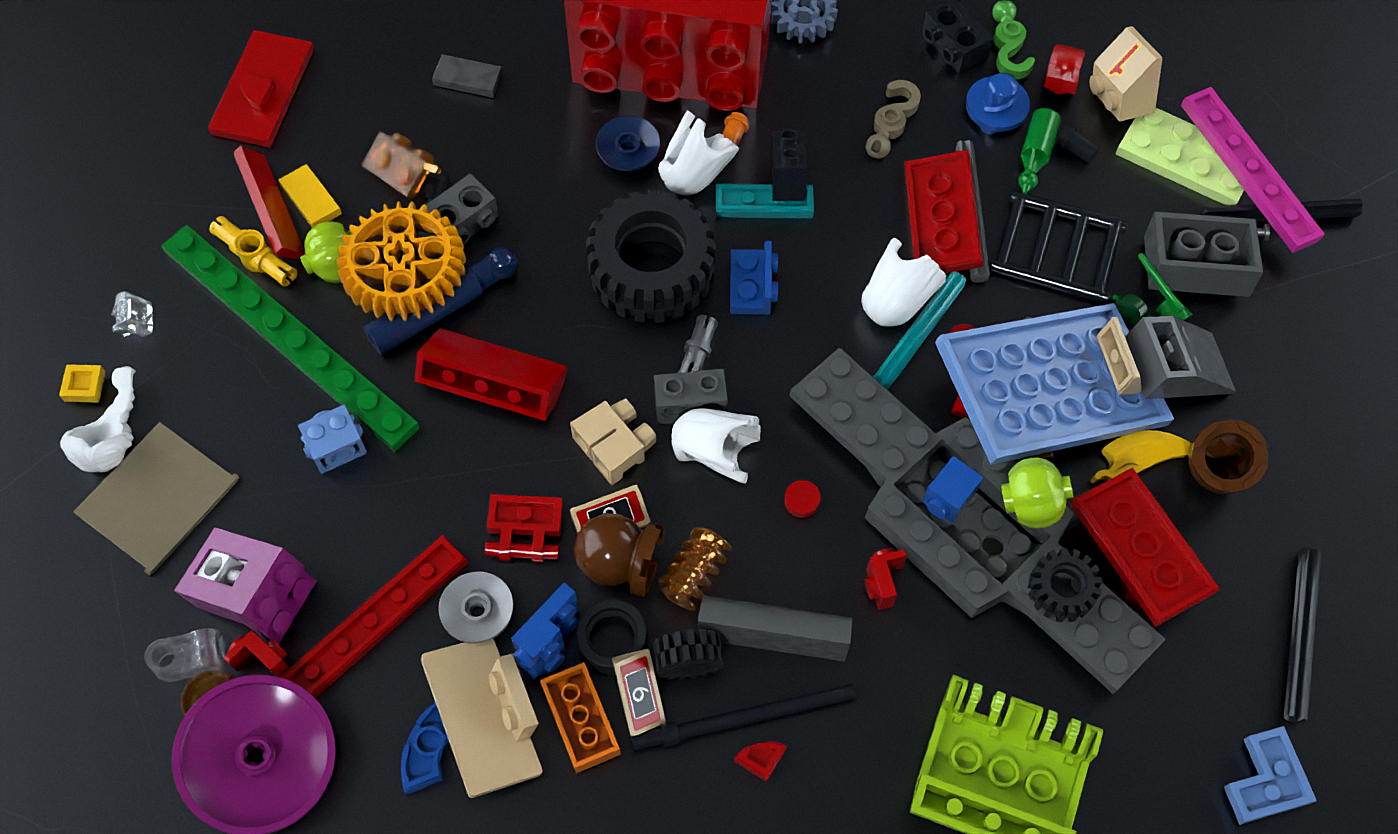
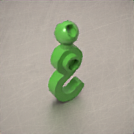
(1009, 39)

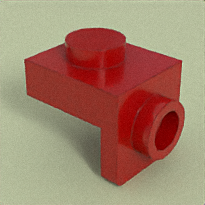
(1064, 69)
(879, 580)
(250, 645)

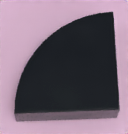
(434, 186)

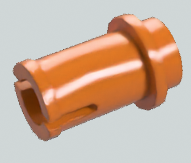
(735, 126)

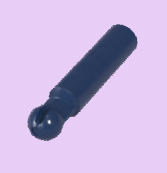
(497, 265)

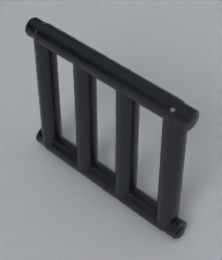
(1066, 281)

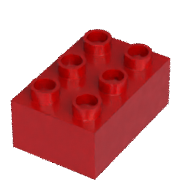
(671, 48)

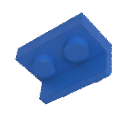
(752, 280)

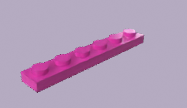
(1252, 170)

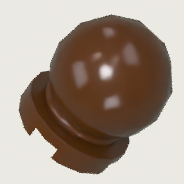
(1228, 457)
(616, 551)

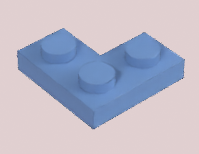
(1279, 782)

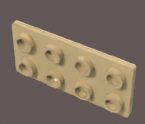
(484, 715)

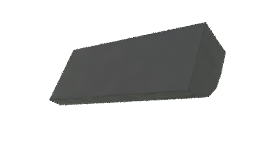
(777, 628)

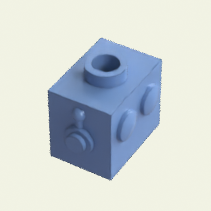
(332, 438)

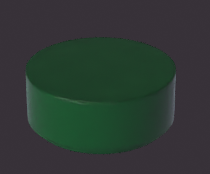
(1131, 309)

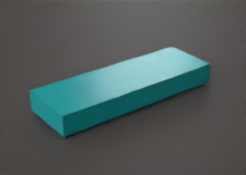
(757, 202)

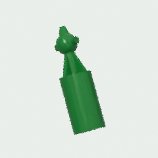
(1038, 146)

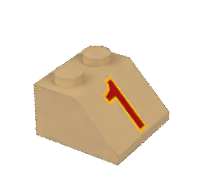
(1127, 76)

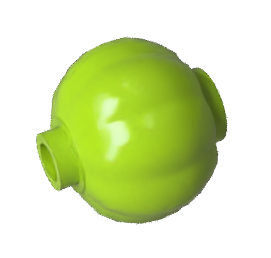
(322, 250)
(1036, 492)

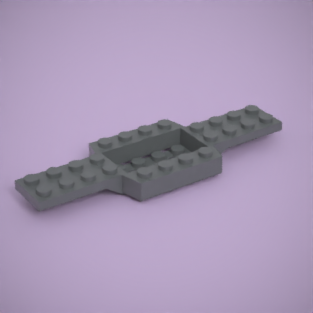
(905, 461)

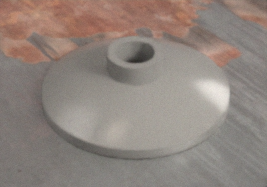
(471, 592)

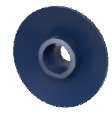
(628, 133)

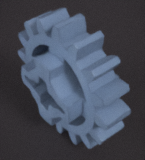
(804, 17)

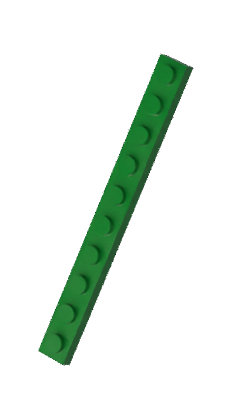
(291, 338)

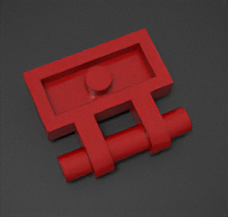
(524, 517)

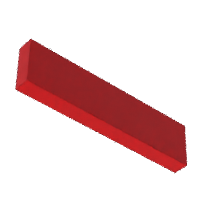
(269, 203)

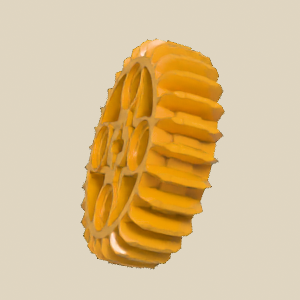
(401, 266)

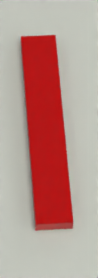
(376, 617)

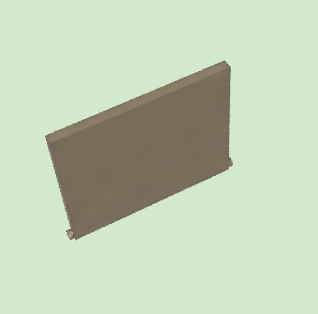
(155, 497)

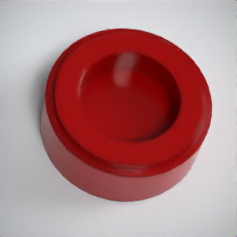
(802, 499)

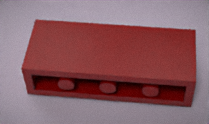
(490, 373)

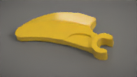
(1141, 452)

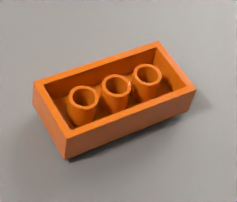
(580, 717)

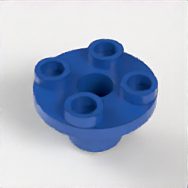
(997, 103)

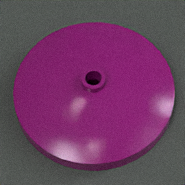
(215, 748)

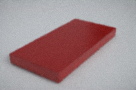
(268, 57)
(944, 211)
(1144, 547)

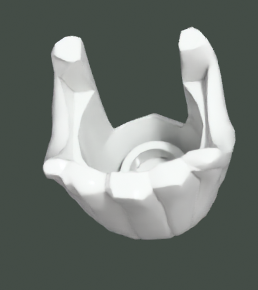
(693, 159)
(900, 287)
(715, 439)

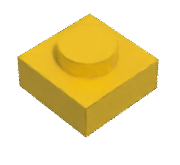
(82, 383)

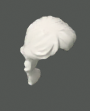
(104, 442)

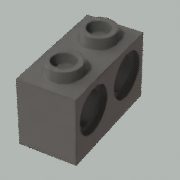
(456, 205)
(688, 391)

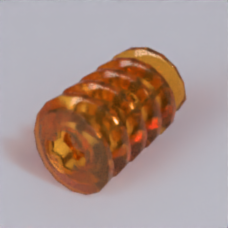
(692, 565)

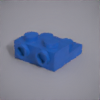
(540, 640)

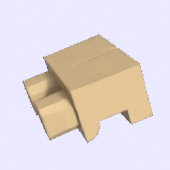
(609, 441)

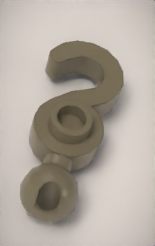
(891, 119)

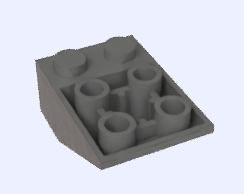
(1177, 359)

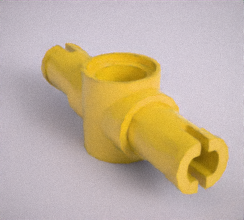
(262, 259)

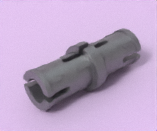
(698, 347)

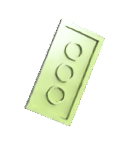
(1180, 154)

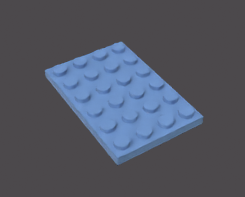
(1044, 384)

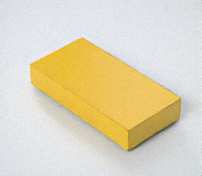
(310, 196)

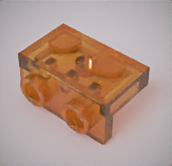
(399, 164)

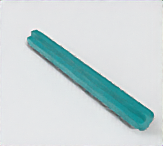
(920, 330)

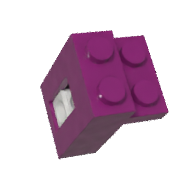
(247, 583)

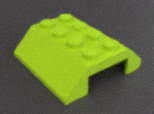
(1001, 770)

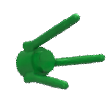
(1171, 305)

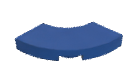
(424, 752)

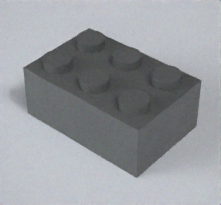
(1204, 253)

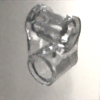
(192, 655)

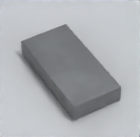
(467, 76)

